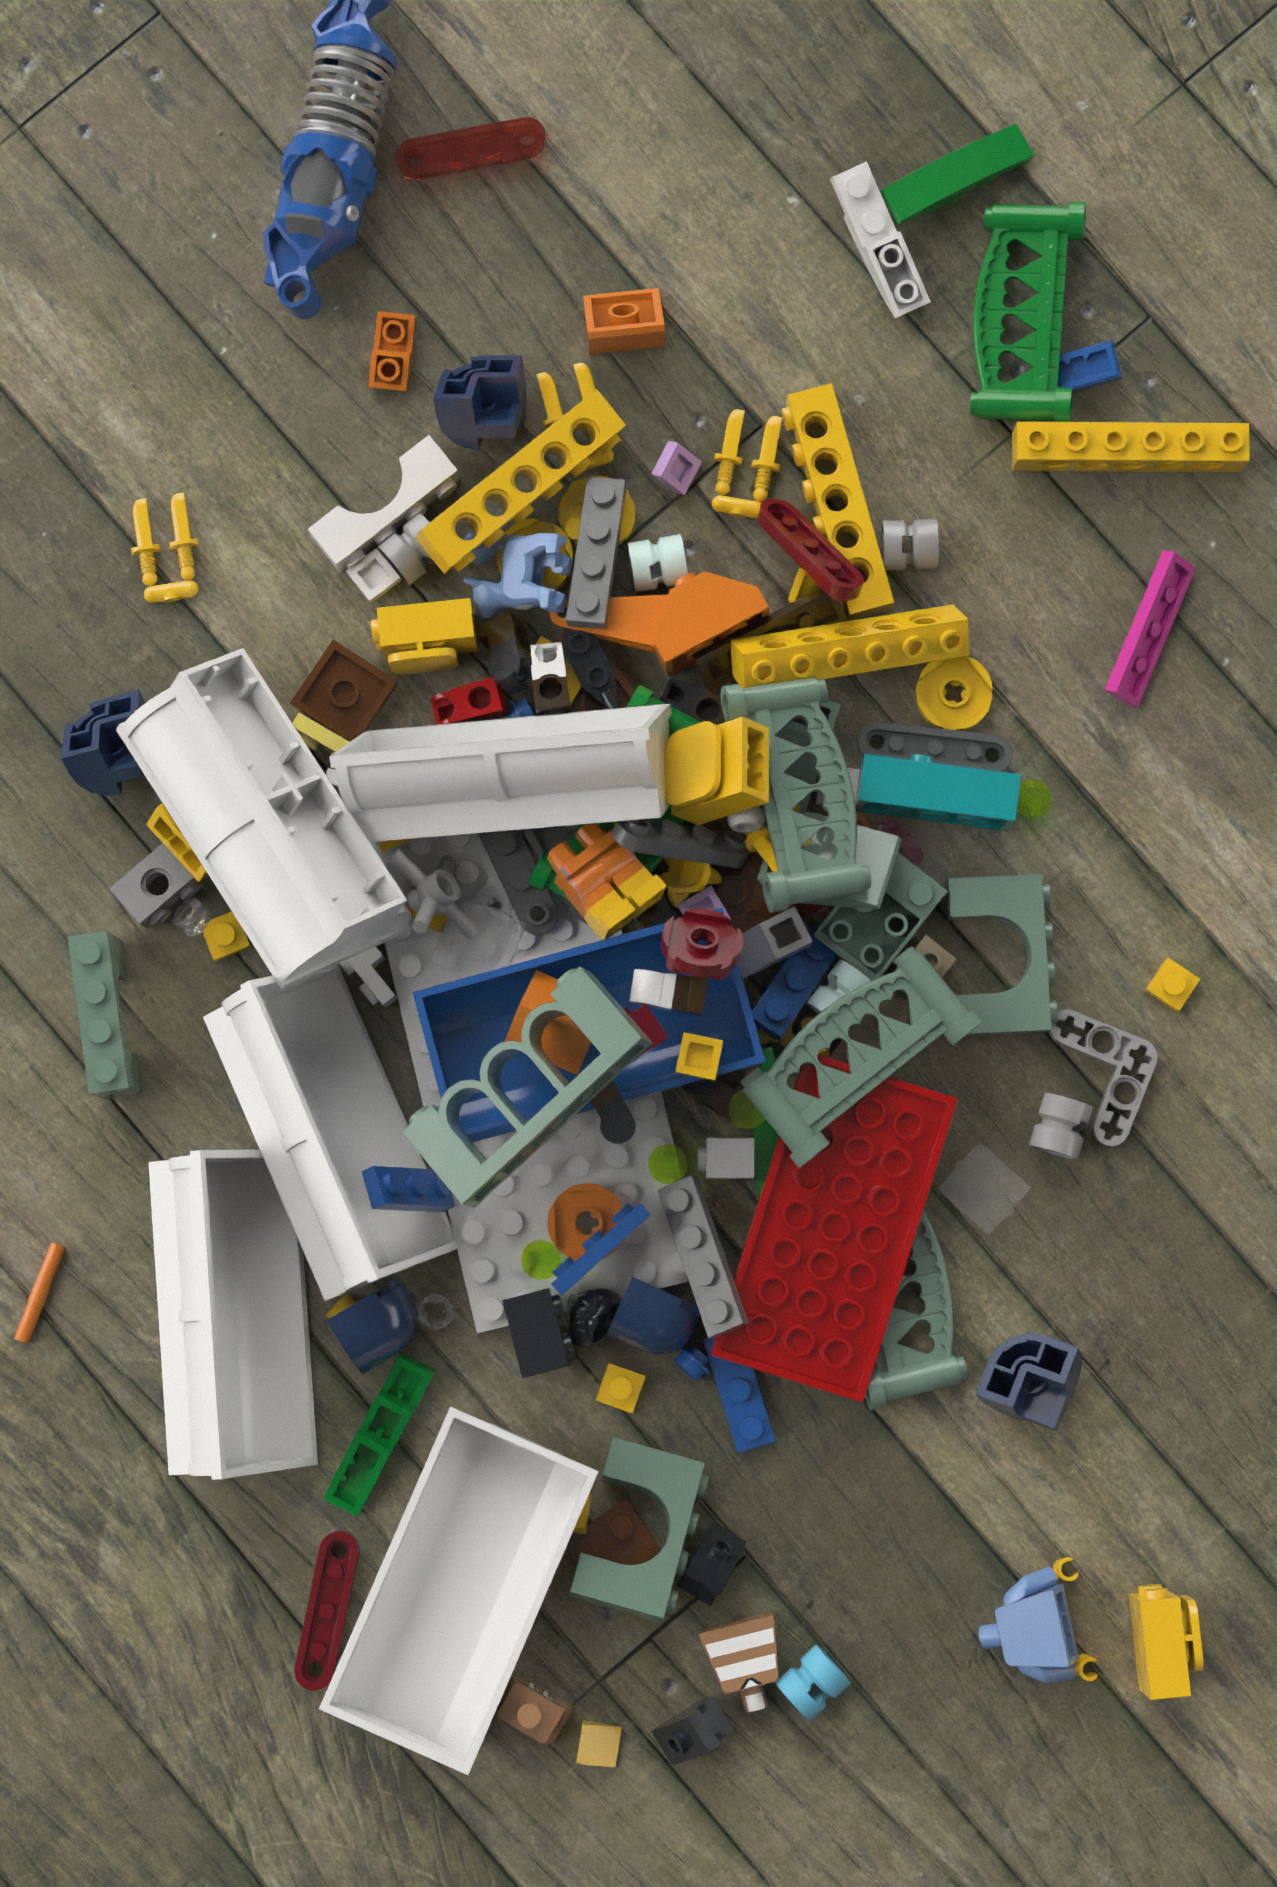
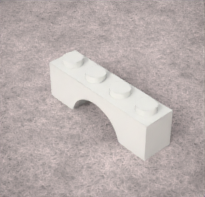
(349, 535)

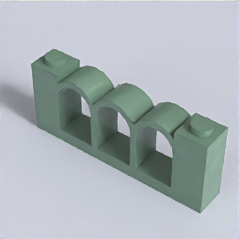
(438, 1131)

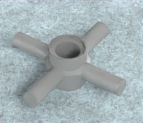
(433, 894)

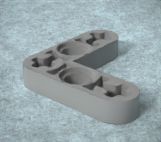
(1117, 1057)

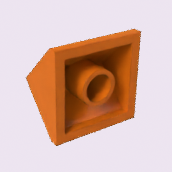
(624, 321)
(561, 1038)

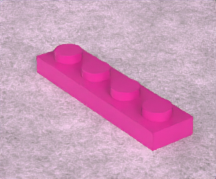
(1150, 628)

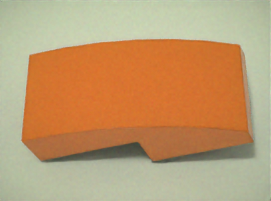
(392, 351)

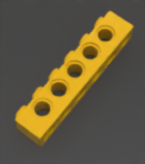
(821, 408)
(591, 415)
(1130, 446)
(851, 646)

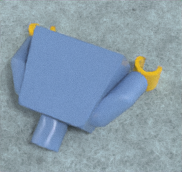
(1037, 1628)

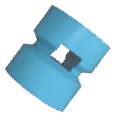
(813, 1683)

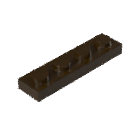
(812, 610)

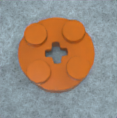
(570, 1207)

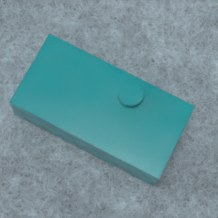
(937, 792)

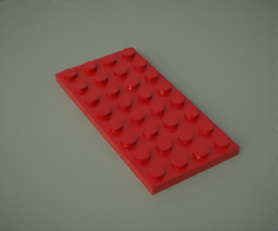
(837, 1238)

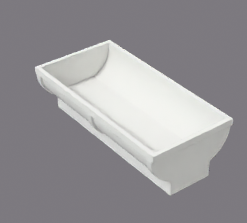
(506, 773)
(264, 819)
(321, 1121)
(230, 1318)
(459, 1590)

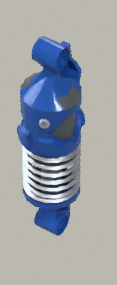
(331, 155)

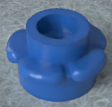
(521, 709)
(692, 1362)

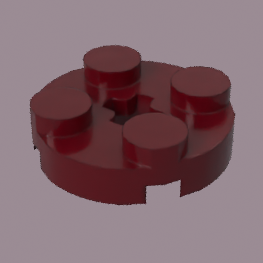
(687, 957)

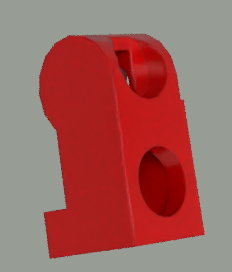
(470, 703)

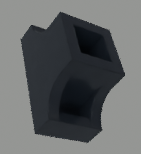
(712, 1564)
(693, 1731)

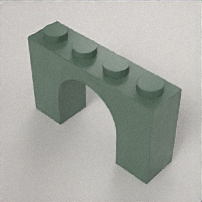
(1019, 904)
(96, 968)
(645, 1587)

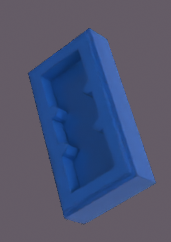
(1089, 367)

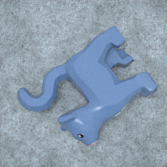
(522, 574)

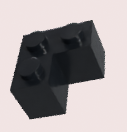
(537, 1332)

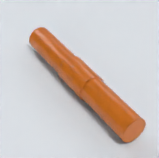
(39, 1292)

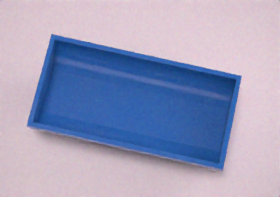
(476, 1012)

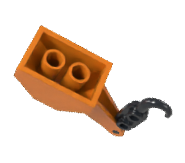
(671, 625)

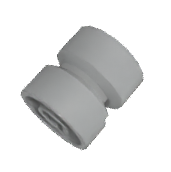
(923, 544)
(406, 553)
(1060, 1126)

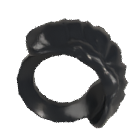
(585, 1313)

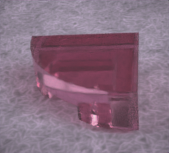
(908, 846)

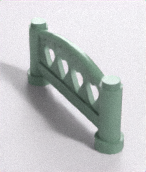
(800, 873)
(801, 1117)
(903, 1370)

